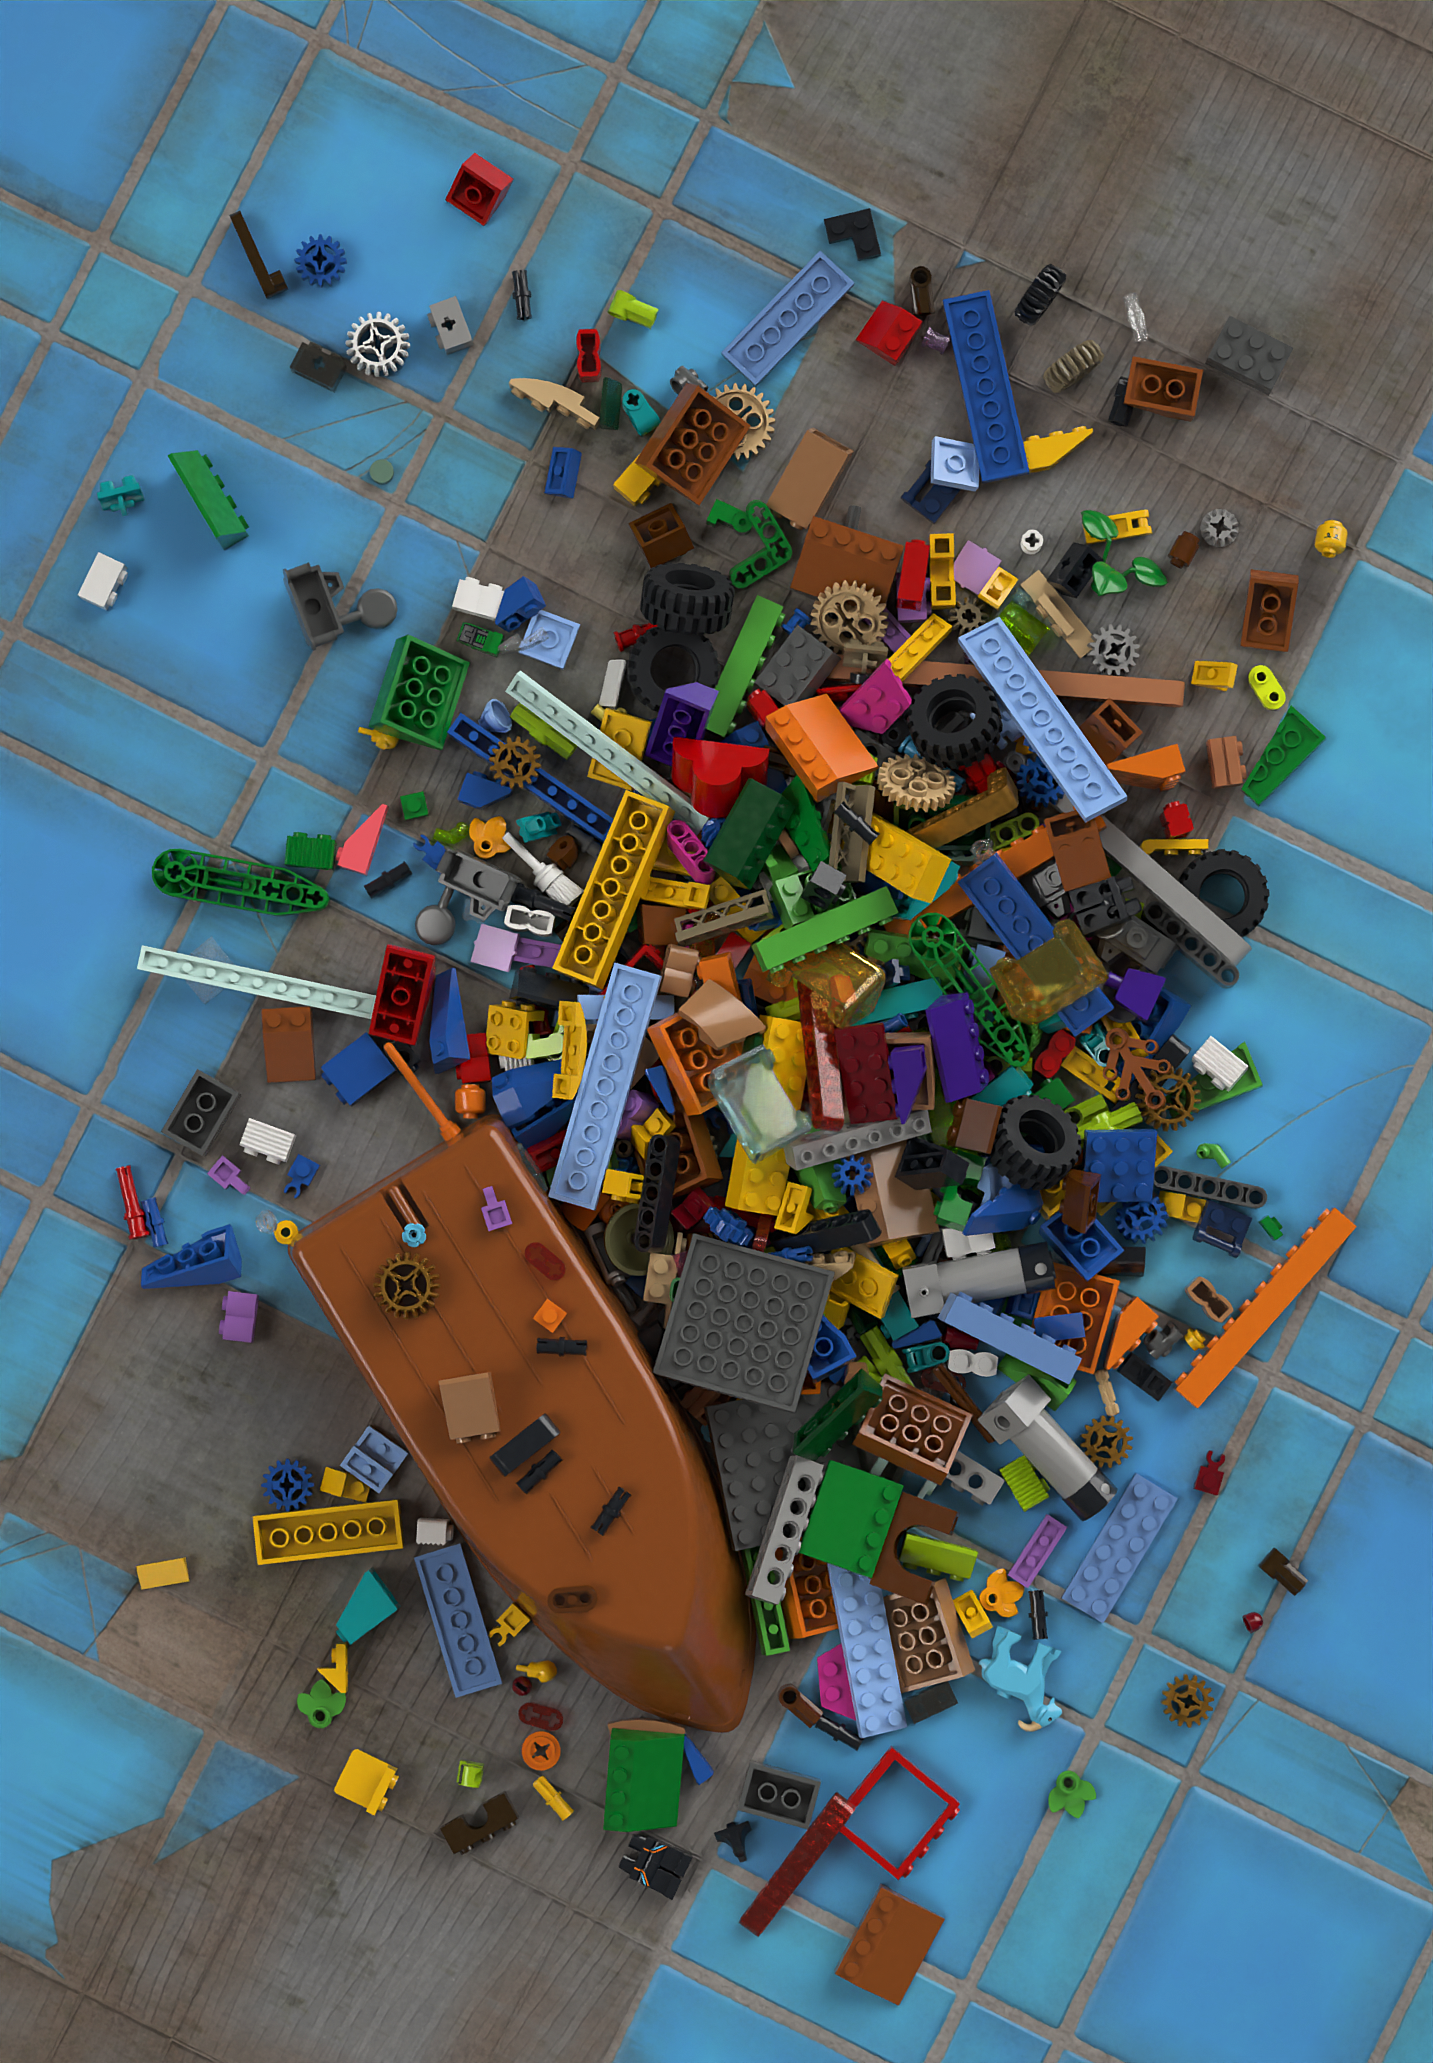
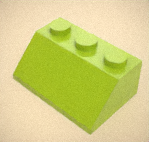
(937, 1556)

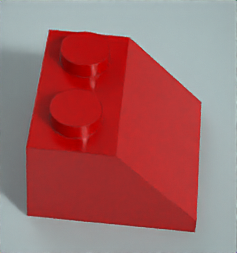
(479, 188)
(889, 332)

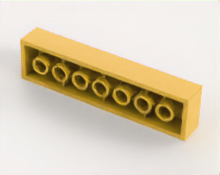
(613, 889)
(763, 1184)

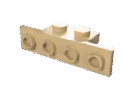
(1055, 609)
(660, 1276)

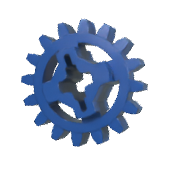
(311, 260)
(1038, 791)
(728, 1225)
(1147, 1225)
(277, 1484)

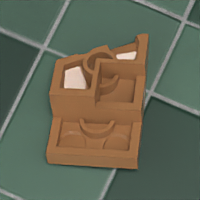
(720, 1016)

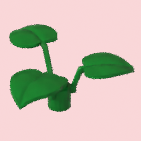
(1105, 578)

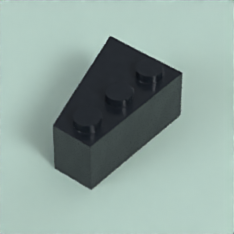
(930, 1166)

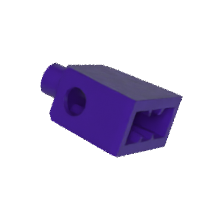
(1136, 991)

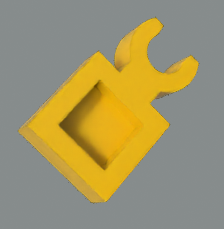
(511, 1622)

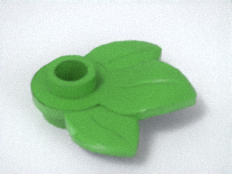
(321, 1700)
(1071, 1797)

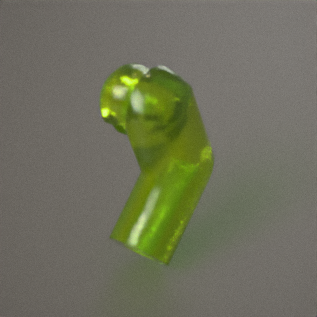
(452, 836)

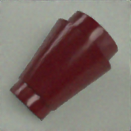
(958, 1339)

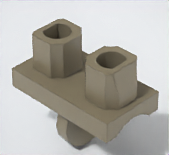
(864, 656)

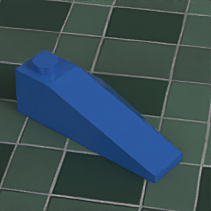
(1162, 1023)
(448, 1030)
(205, 1262)
(830, 1352)

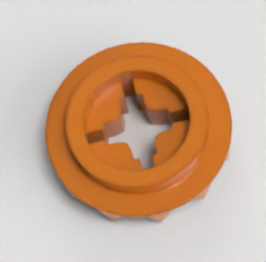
(552, 1751)

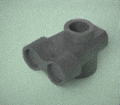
(684, 376)
(1161, 1342)

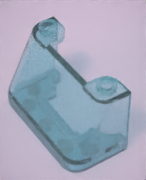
(757, 1104)

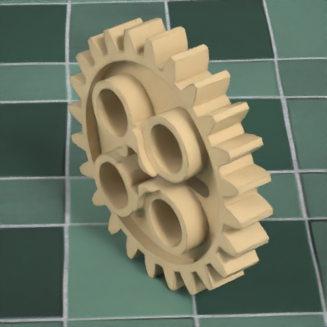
(755, 435)
(866, 607)
(915, 783)

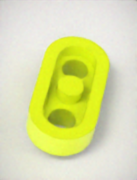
(1265, 688)

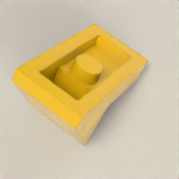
(998, 588)
(1214, 675)
(657, 1123)
(1182, 1206)
(792, 1213)
(344, 1485)
(972, 1614)
(338, 1675)

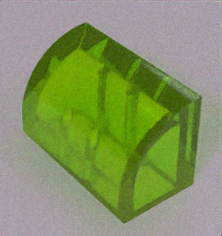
(1023, 626)

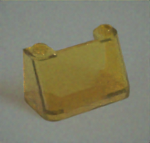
(1049, 975)
(839, 976)

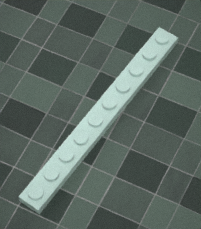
(604, 749)
(256, 982)

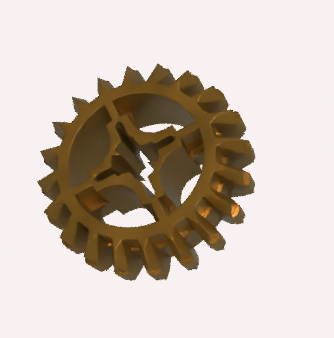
(1184, 1112)
(424, 1298)

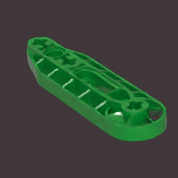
(252, 887)
(979, 997)

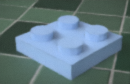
(954, 464)
(559, 644)

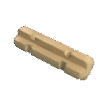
(1107, 1392)

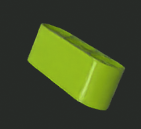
(1015, 827)

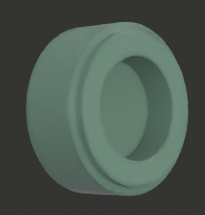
(381, 471)

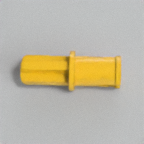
(553, 1797)

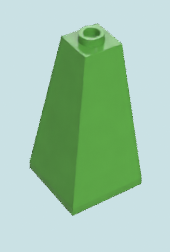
(819, 1178)

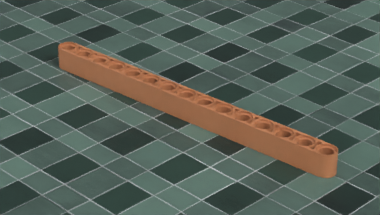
(1063, 684)

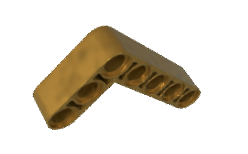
(970, 814)

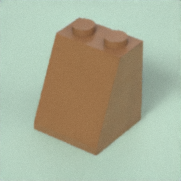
(470, 1407)

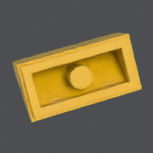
(163, 1573)

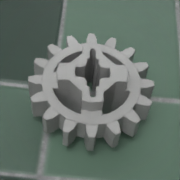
(1118, 658)

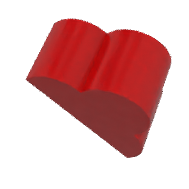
(716, 772)
(402, 994)

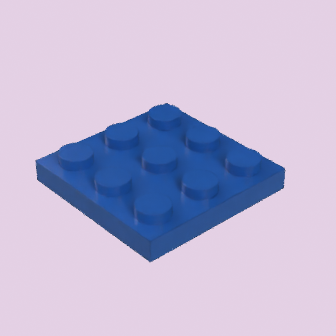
(1124, 1161)

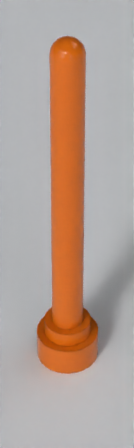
(448, 1128)

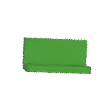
(779, 865)

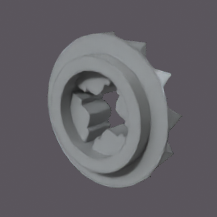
(1209, 532)

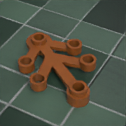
(1133, 1065)

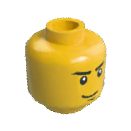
(1331, 538)

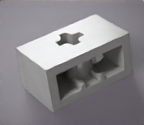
(447, 311)

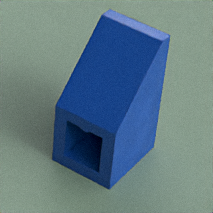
(519, 604)
(482, 793)

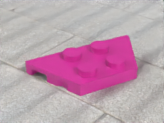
(877, 701)
(834, 1682)

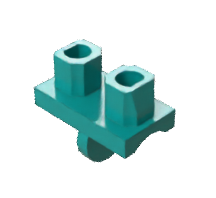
(120, 497)
(538, 826)

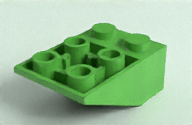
(794, 909)

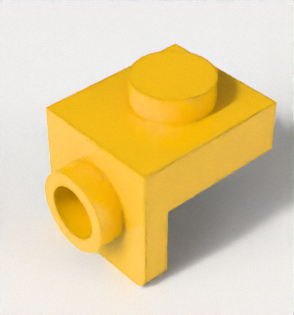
(900, 1253)

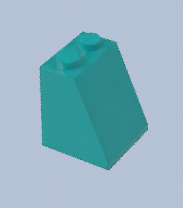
(366, 1608)

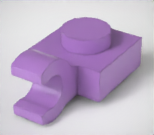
(227, 1174)
(496, 1213)

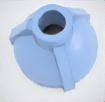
(495, 717)

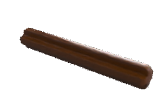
(961, 1398)

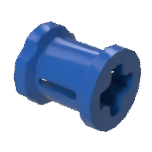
(798, 616)

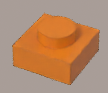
(550, 1315)

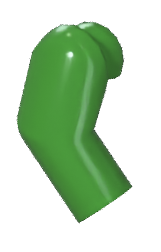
(1213, 1151)

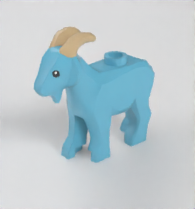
(1020, 1680)

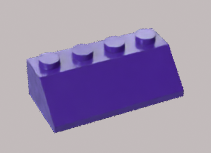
(682, 714)
(957, 1046)

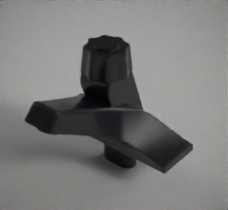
(735, 1837)

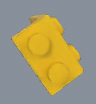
(509, 1028)
(366, 1781)

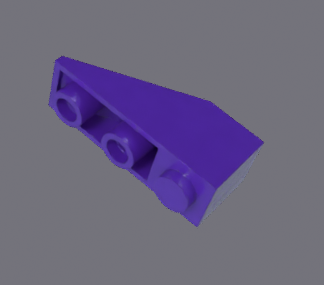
(909, 1071)

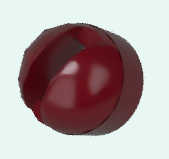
(1253, 1621)
(525, 1681)

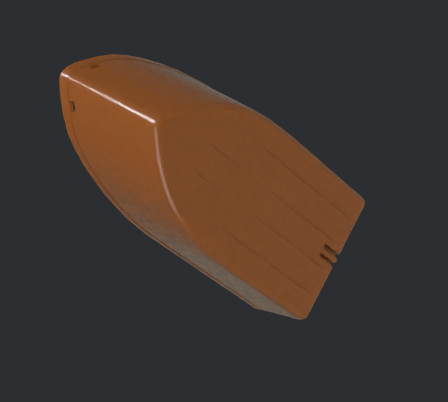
(669, 1588)

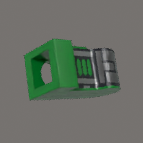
(729, 516)
(480, 639)

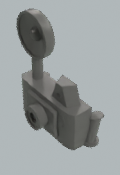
(316, 611)
(473, 877)
(1047, 890)
(1141, 945)

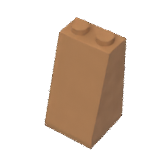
(809, 478)

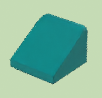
(729, 1149)

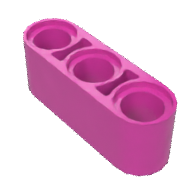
(689, 843)

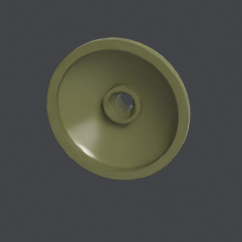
(621, 1249)

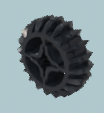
(1040, 294)

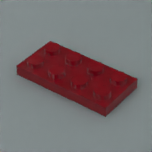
(866, 1073)

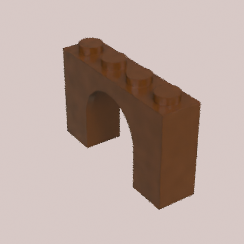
(910, 1513)

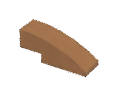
(647, 1724)

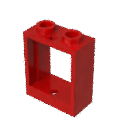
(913, 575)

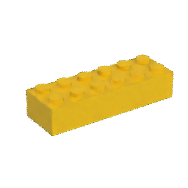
(904, 860)
(328, 1531)

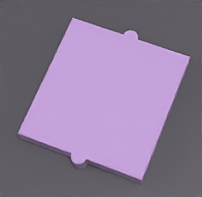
(974, 567)
(495, 948)

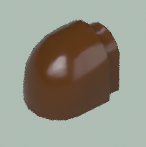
(563, 852)

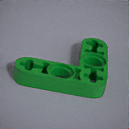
(768, 552)

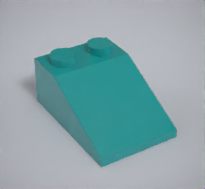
(910, 907)

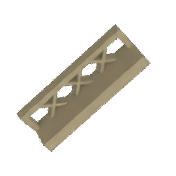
(855, 852)
(724, 924)

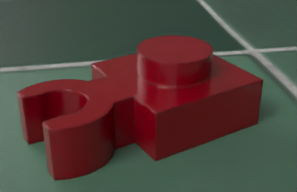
(1209, 1477)

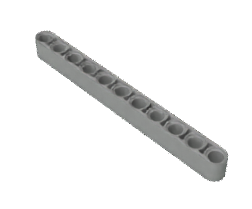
(1168, 890)

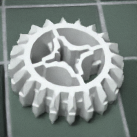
(388, 342)

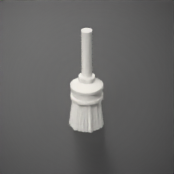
(548, 877)

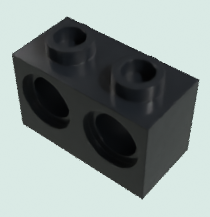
(824, 886)

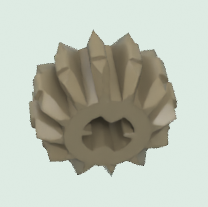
(962, 610)

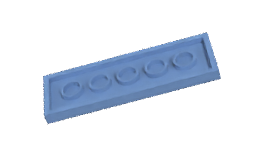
(787, 318)
(1119, 1548)
(458, 1620)

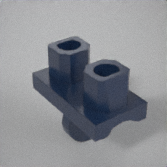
(895, 973)

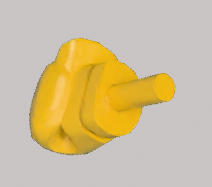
(382, 740)
(542, 1670)

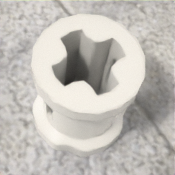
(1025, 546)

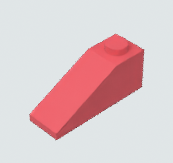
(361, 845)

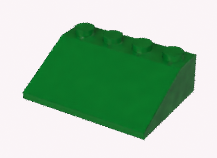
(209, 497)
(419, 693)
(850, 1519)
(643, 1780)

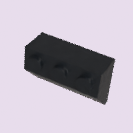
(545, 990)

